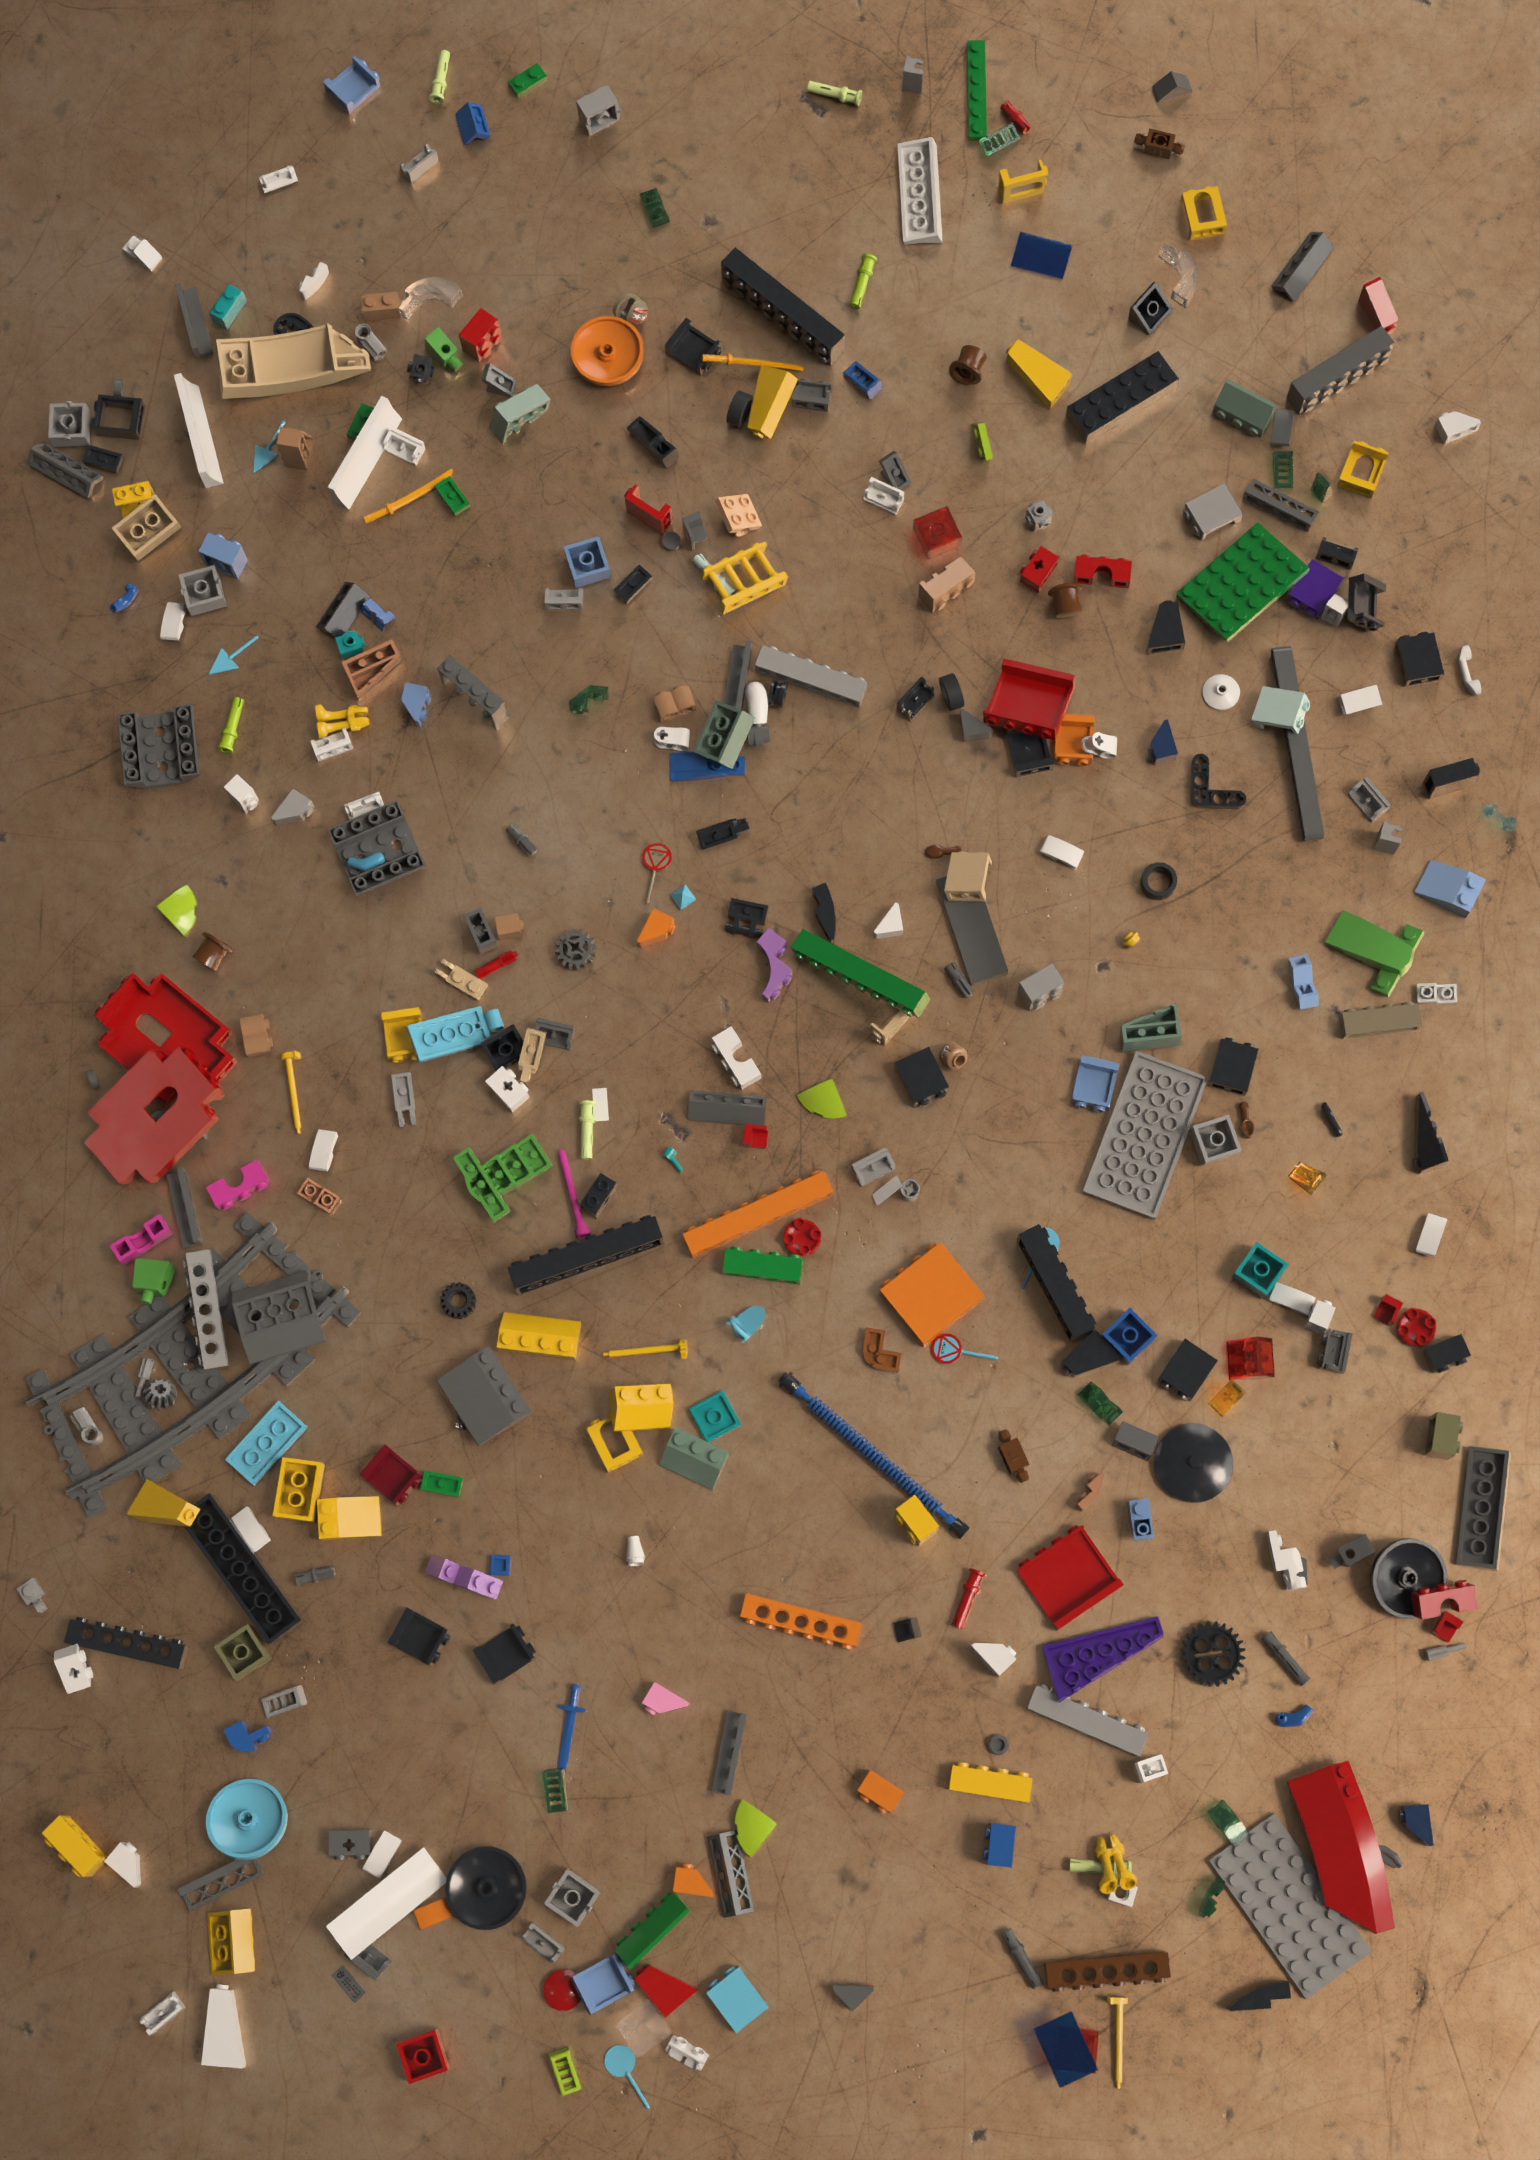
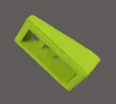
(564, 2052)

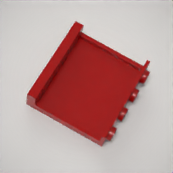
(1030, 699)
(1068, 1577)

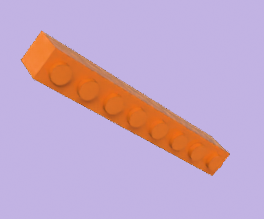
(758, 1214)

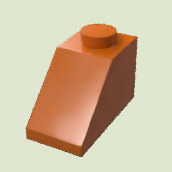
(656, 928)
(691, 1882)

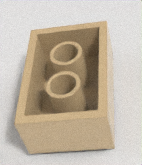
(146, 527)

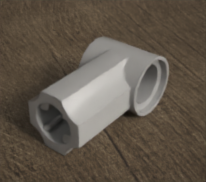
(370, 342)
(86, 1426)

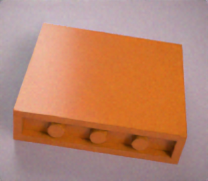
(931, 1293)

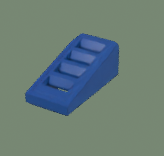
(871, 388)

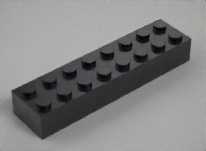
(782, 307)
(585, 1255)
(243, 1571)

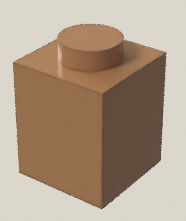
(509, 926)

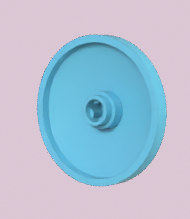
(246, 1819)

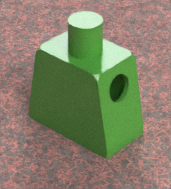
(442, 349)
(152, 1278)

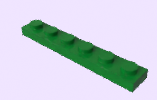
(976, 89)

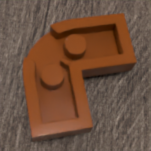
(875, 1356)

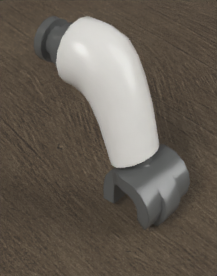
(757, 707)

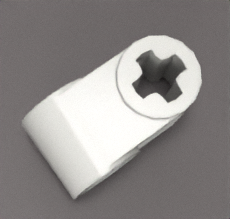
(674, 738)
(1100, 745)

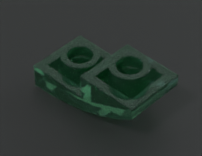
(654, 208)
(1228, 1822)
(1208, 1904)

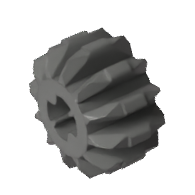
(160, 1394)

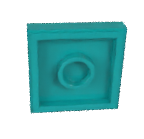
(714, 1416)

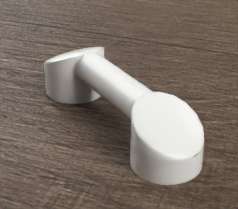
(1472, 686)

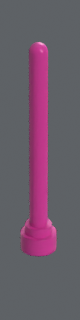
(581, 1229)

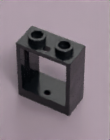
(135, 404)

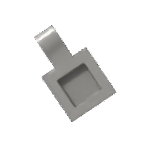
(32, 1593)

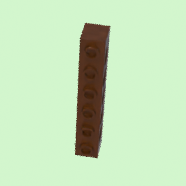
(1159, 1960)

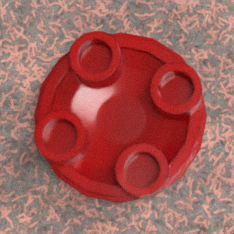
(802, 1237)
(1416, 1327)
(560, 1991)

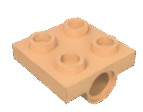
(738, 514)

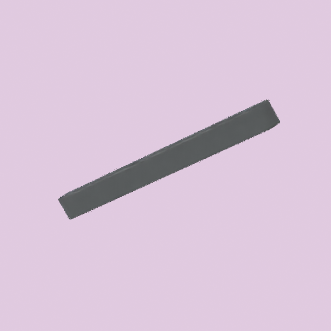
(1298, 752)

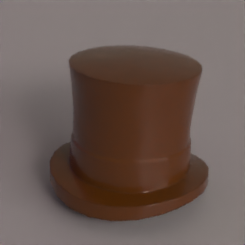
(968, 366)
(1066, 600)
(211, 951)

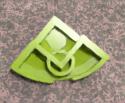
(180, 909)
(823, 1100)
(752, 1827)

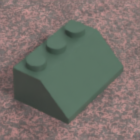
(1244, 409)
(724, 734)
(694, 1458)

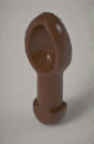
(938, 851)
(1246, 1127)

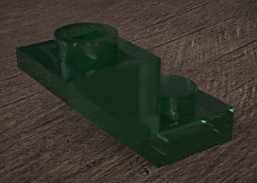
(581, 702)
(1099, 1403)

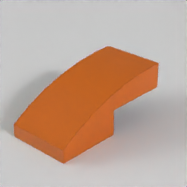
(433, 1913)

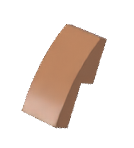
(318, 1195)
(1094, 1485)

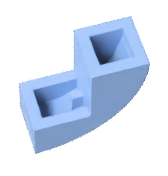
(1302, 981)

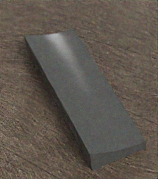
(974, 938)
(1483, 1508)

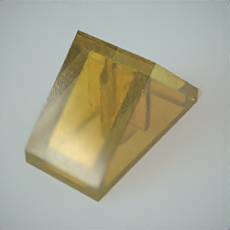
(1307, 1177)
(1227, 1398)

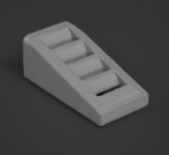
(300, 1699)

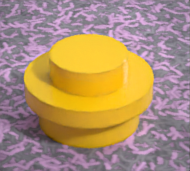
(1131, 939)

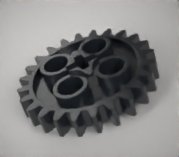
(1209, 1636)

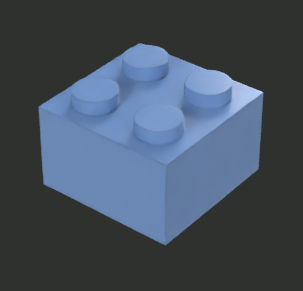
(224, 554)
(587, 562)

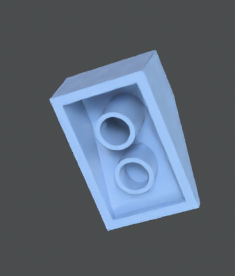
(1450, 887)

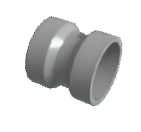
(909, 1190)

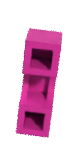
(254, 1180)
(133, 1246)

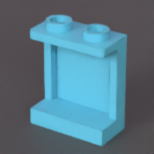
(736, 1999)

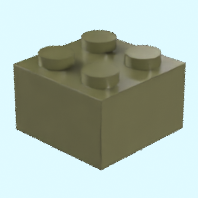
(1443, 1435)
(243, 1652)

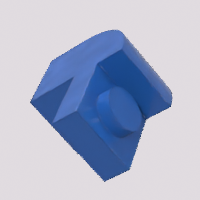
(243, 1740)

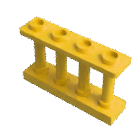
(744, 594)

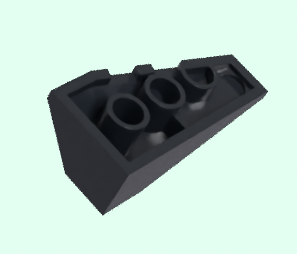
(1428, 1149)

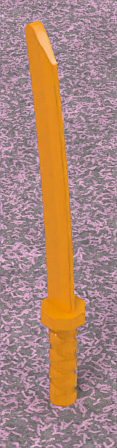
(729, 360)
(407, 499)

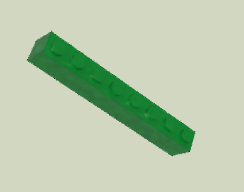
(860, 973)

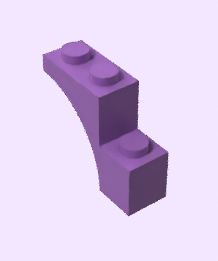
(774, 946)
(463, 1577)

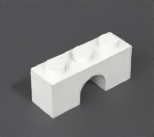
(743, 1072)

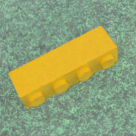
(989, 1783)

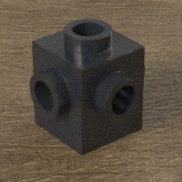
(423, 362)

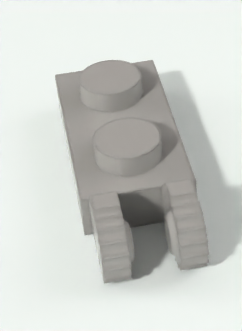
(404, 1096)

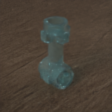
(1508, 823)

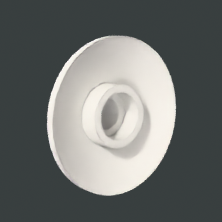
(1217, 699)

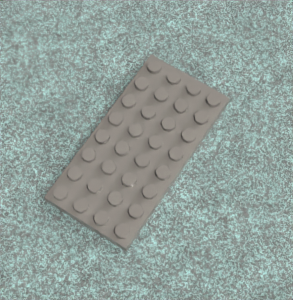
(1145, 1135)
(1287, 1906)

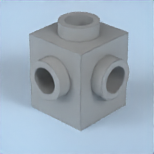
(1038, 515)

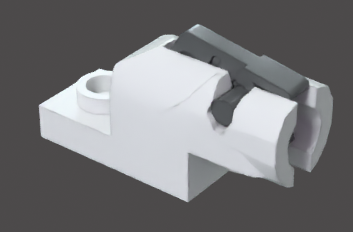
(1288, 1561)

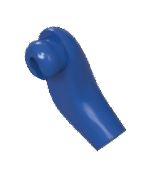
(123, 602)
(1294, 1719)

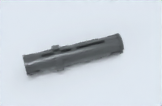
(1286, 1659)
(1021, 1957)

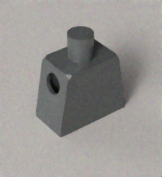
(1361, 1547)

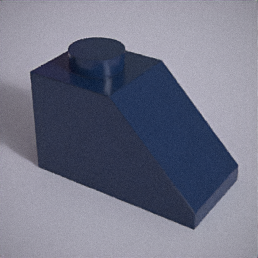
(1163, 746)
(1417, 1821)

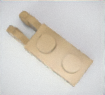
(462, 980)

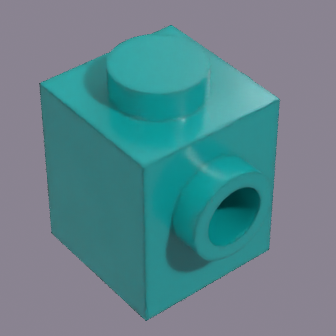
(350, 644)

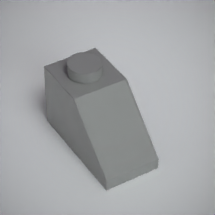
(293, 809)

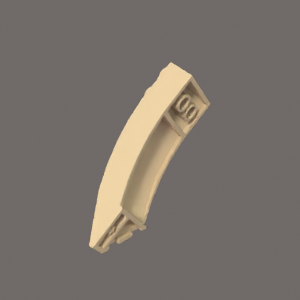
(287, 362)

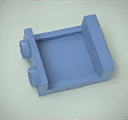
(353, 85)
(1094, 1083)
(603, 1983)

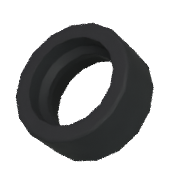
(739, 408)
(951, 692)
(1158, 866)

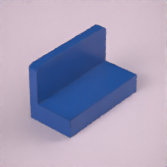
(472, 122)

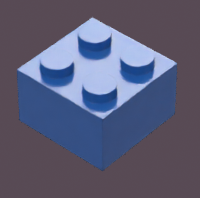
(1129, 1336)
(1000, 1845)

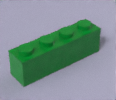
(763, 1266)

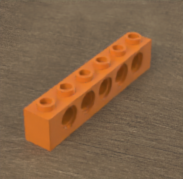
(753, 1602)

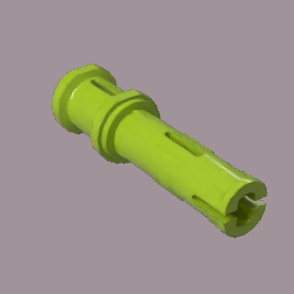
(864, 273)
(229, 733)

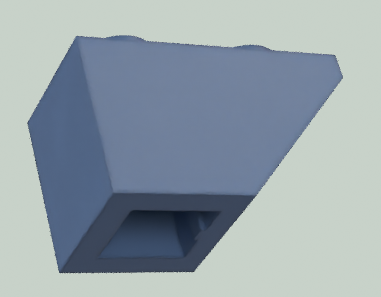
(415, 700)
(1140, 1519)

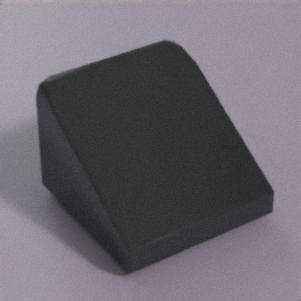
(907, 1629)

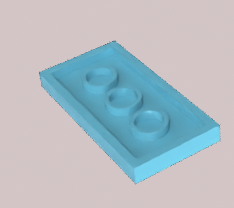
(266, 1443)

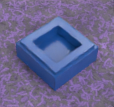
(500, 1565)

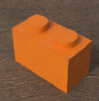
(880, 1792)

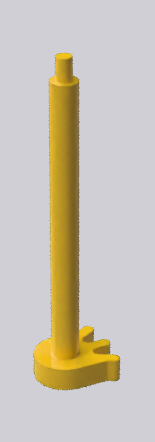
(288, 1057)
(682, 1347)
(1119, 2001)

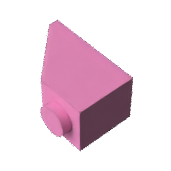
(662, 1700)

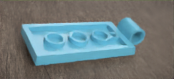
(453, 1032)

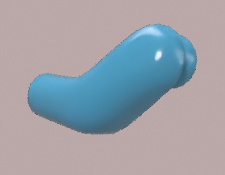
(367, 863)

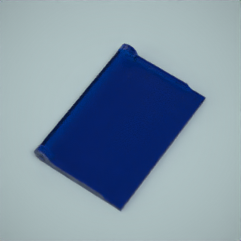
(1041, 255)
(1065, 2049)

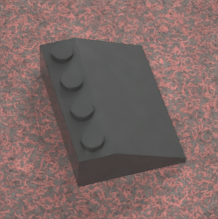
(483, 1396)

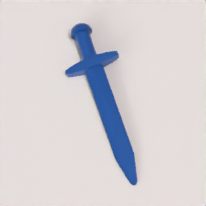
(569, 1724)

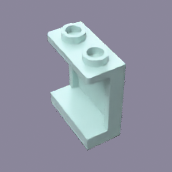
(1280, 709)

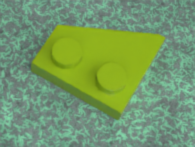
(981, 435)

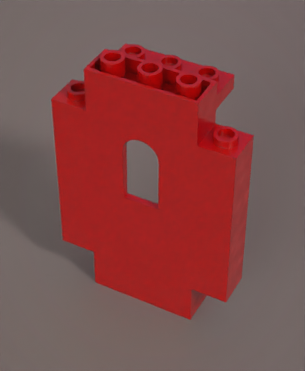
(173, 1008)
(128, 1135)

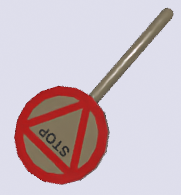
(656, 858)

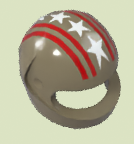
(634, 312)

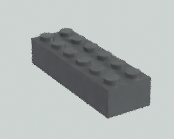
(1340, 370)

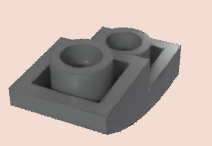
(1282, 427)

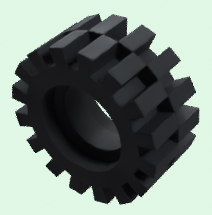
(454, 1289)

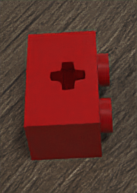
(1035, 578)

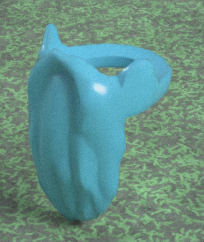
(747, 1322)

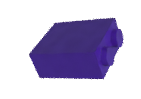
(1314, 590)

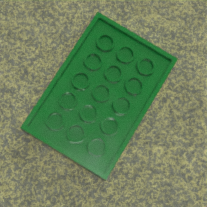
(1242, 582)

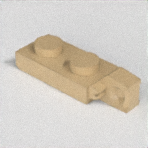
(531, 1053)

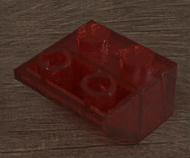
(1250, 1358)

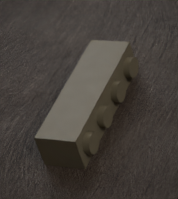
(1380, 1021)

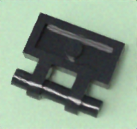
(749, 912)

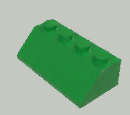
(652, 1930)

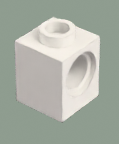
(1127, 1900)

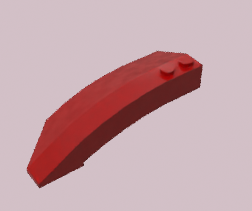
(1344, 1846)

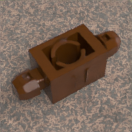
(1159, 137)
(1013, 1456)

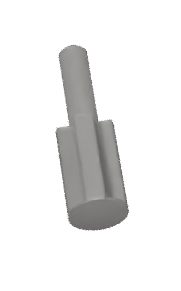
(144, 1374)
(1443, 1651)

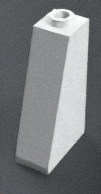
(222, 2032)

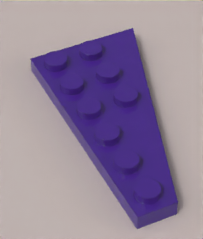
(1088, 1657)

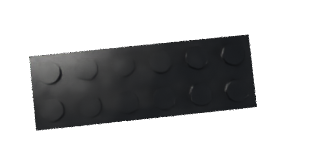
(1122, 397)
(1055, 1283)

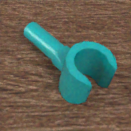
(669, 1154)

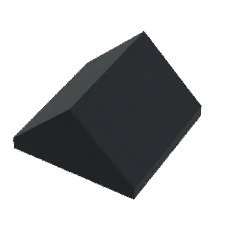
(1150, 309)
(503, 1047)

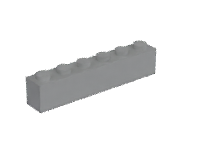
(811, 676)
(1087, 1721)

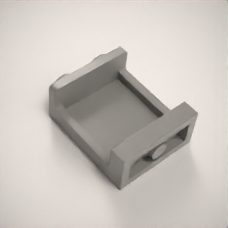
(1212, 511)

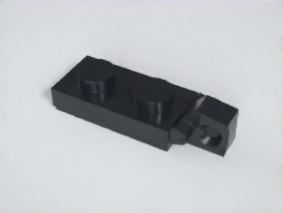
(721, 832)

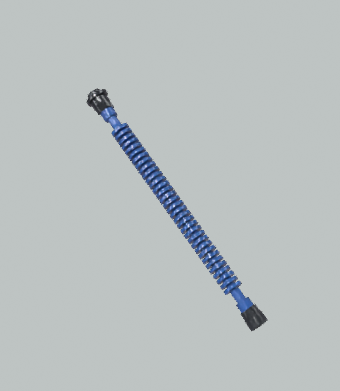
(794, 1387)

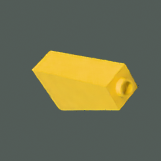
(1040, 373)
(770, 400)
(161, 1507)

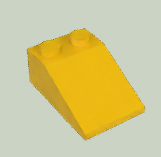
(348, 1518)

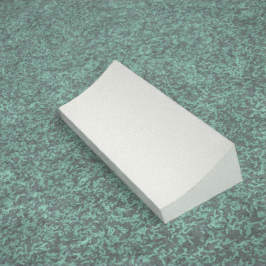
(920, 191)
(199, 432)
(363, 454)
(387, 1903)

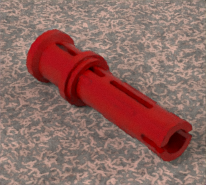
(970, 1588)

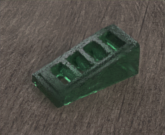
(989, 144)
(1283, 454)
(1321, 488)
(547, 1782)

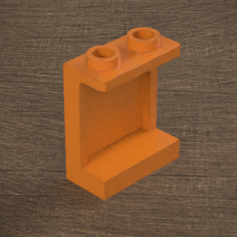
(1069, 739)

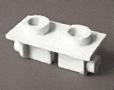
(278, 179)
(363, 805)
(680, 2047)

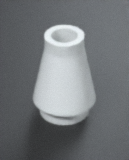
(635, 1554)

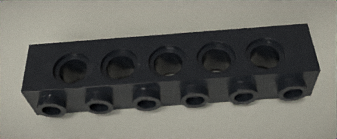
(76, 1635)

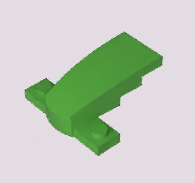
(1376, 948)
(502, 1173)

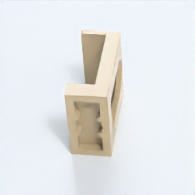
(883, 1036)

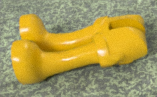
(354, 714)
(1109, 1883)

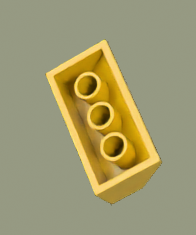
(539, 1336)

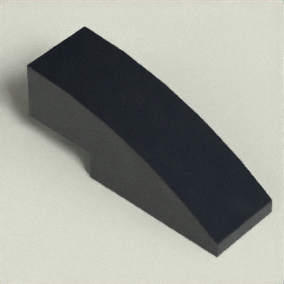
(653, 442)
(825, 911)
(1261, 1996)

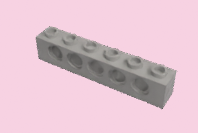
(204, 1259)

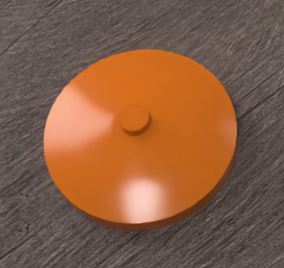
(607, 350)

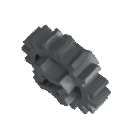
(570, 955)

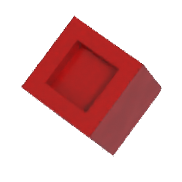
(755, 1136)
(1388, 1310)
(1446, 1626)

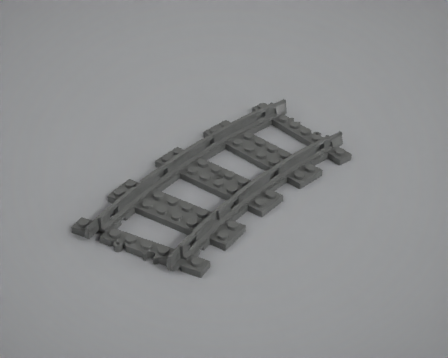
(164, 1331)

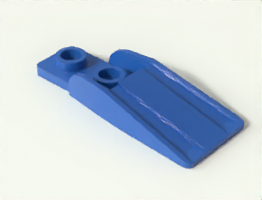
(693, 767)

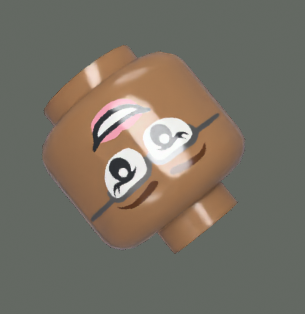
(953, 1056)

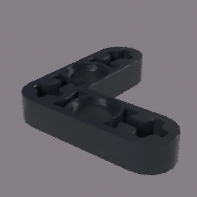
(1208, 795)

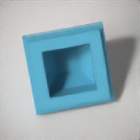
(683, 897)

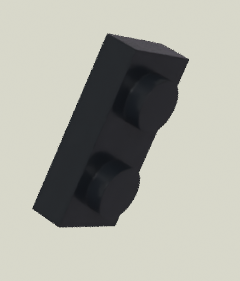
(102, 458)
(633, 584)

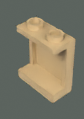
(967, 876)

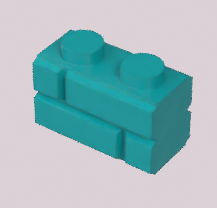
(227, 306)

